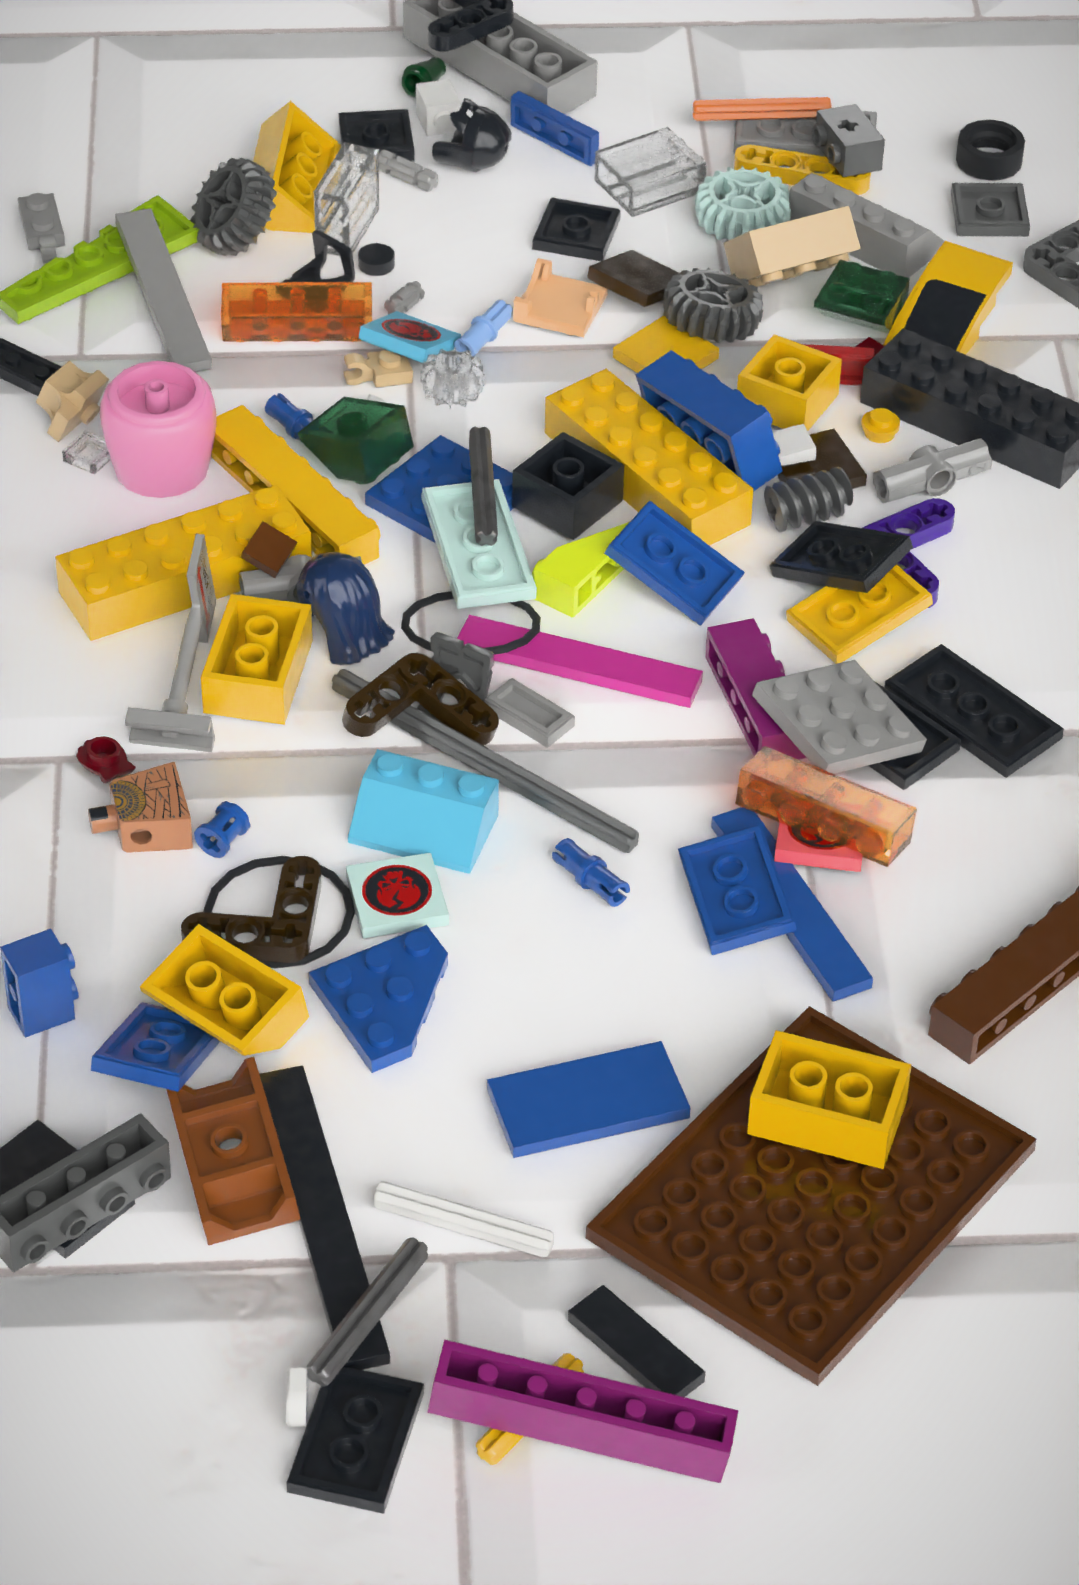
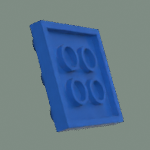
(435, 465)

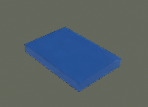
(674, 563)
(737, 889)
(154, 1048)

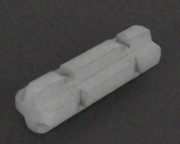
(407, 171)

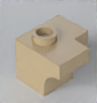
(71, 398)

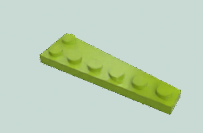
(90, 265)

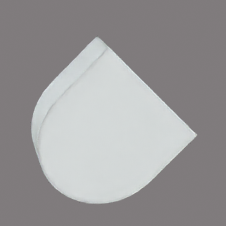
(297, 1397)

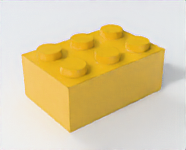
(257, 659)
(829, 1099)

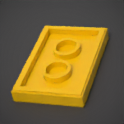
(848, 621)

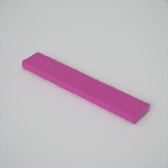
(587, 662)

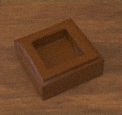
(268, 549)

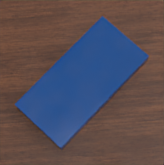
(588, 1099)

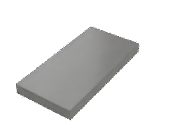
(783, 133)

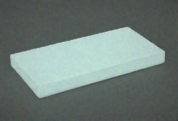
(477, 572)

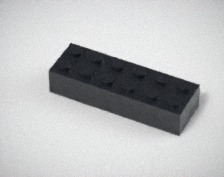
(972, 400)

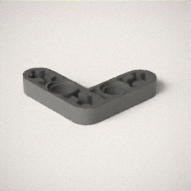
(1048, 262)

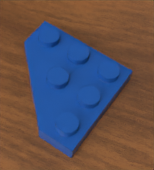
(383, 994)

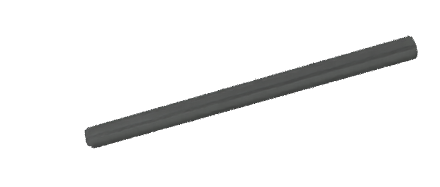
(498, 767)

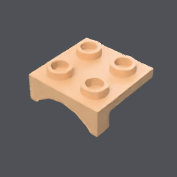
(558, 302)

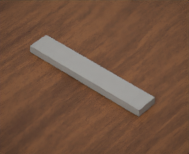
(163, 289)

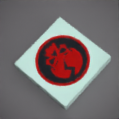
(397, 895)

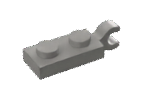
(41, 224)

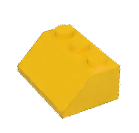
(228, 994)

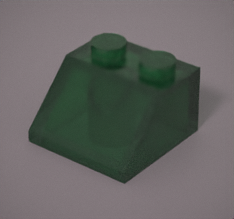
(359, 438)

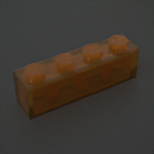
(295, 311)
(825, 805)

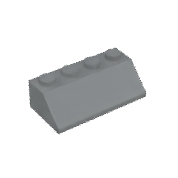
(884, 237)

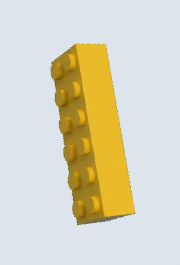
(656, 455)
(145, 570)

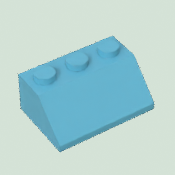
(424, 808)

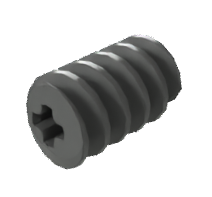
(808, 496)

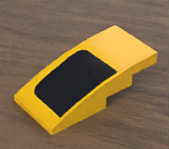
(953, 297)

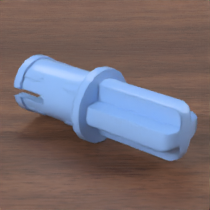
(484, 328)

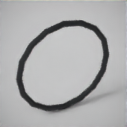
(447, 596)
(278, 860)

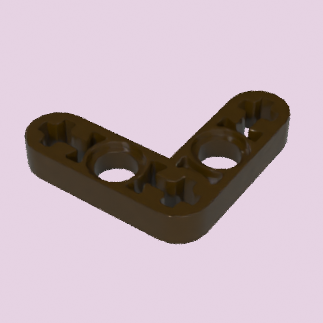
(414, 688)
(281, 924)

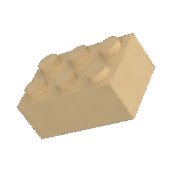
(793, 247)

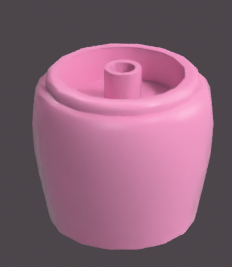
(159, 428)

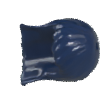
(346, 605)

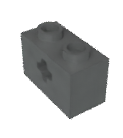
(849, 140)

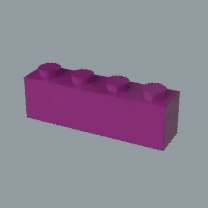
(739, 660)

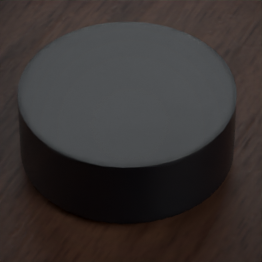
(376, 259)

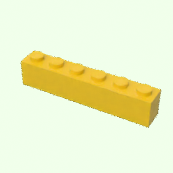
(263, 459)

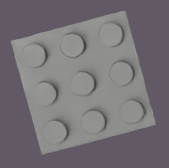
(839, 717)

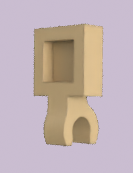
(381, 367)

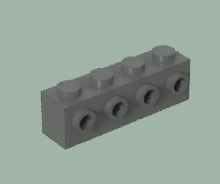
(81, 1191)

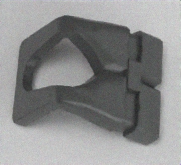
(463, 662)

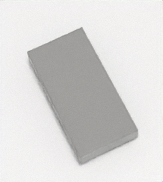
(530, 712)

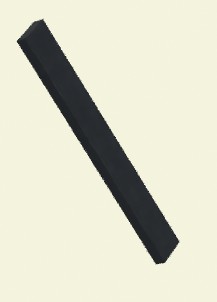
(321, 1207)

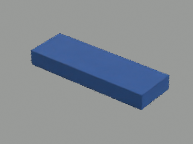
(554, 128)

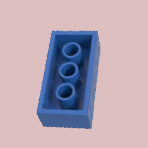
(713, 416)

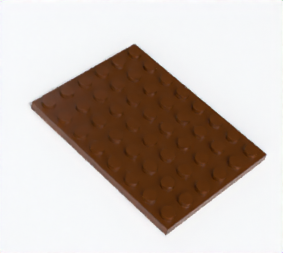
(801, 1242)

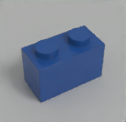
(39, 982)

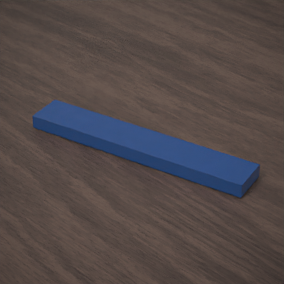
(816, 936)

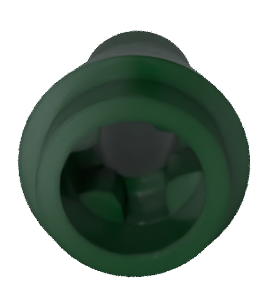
(422, 72)

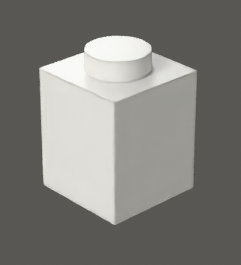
(434, 105)

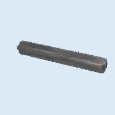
(483, 486)
(367, 1312)

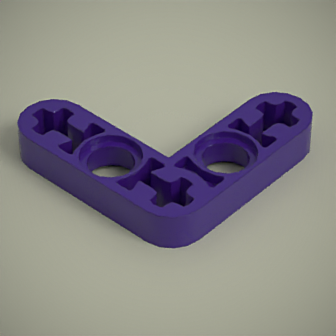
(928, 521)

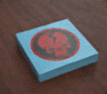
(408, 336)

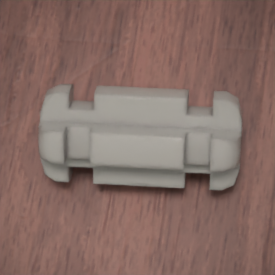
(405, 298)

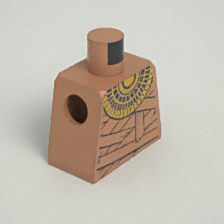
(146, 811)

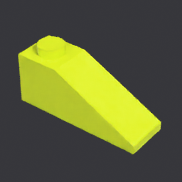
(576, 572)

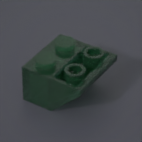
(863, 296)

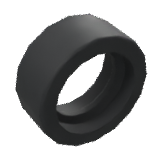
(988, 164)

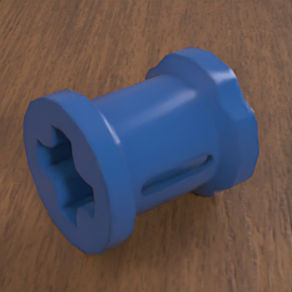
(224, 837)

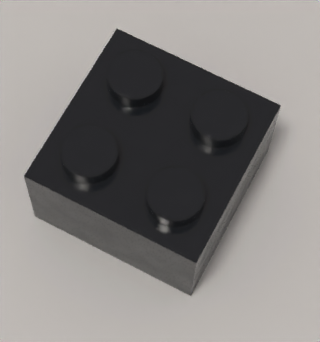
(567, 485)

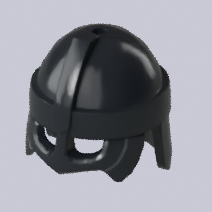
(477, 141)

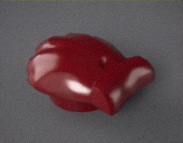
(104, 758)

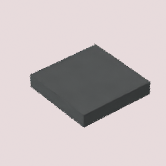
(990, 209)

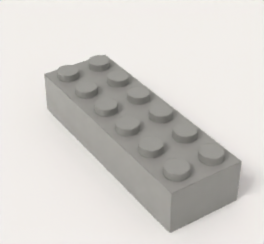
(512, 58)

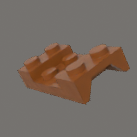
(240, 1186)

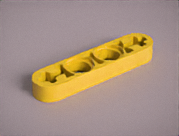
(799, 166)

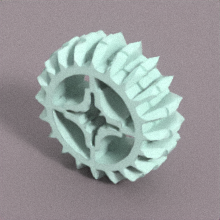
(741, 202)

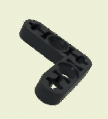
(453, 31)

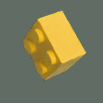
(791, 382)

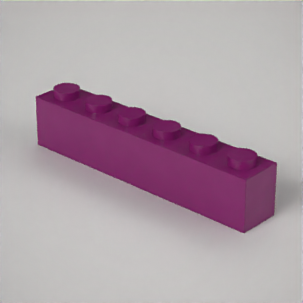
(583, 1411)

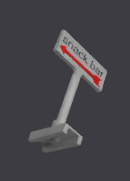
(173, 725)

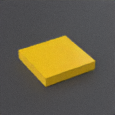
(657, 340)

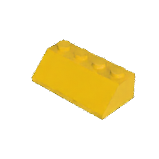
(297, 158)

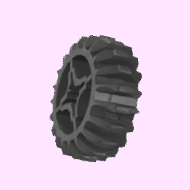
(233, 206)
(712, 305)

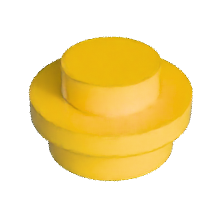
(880, 425)

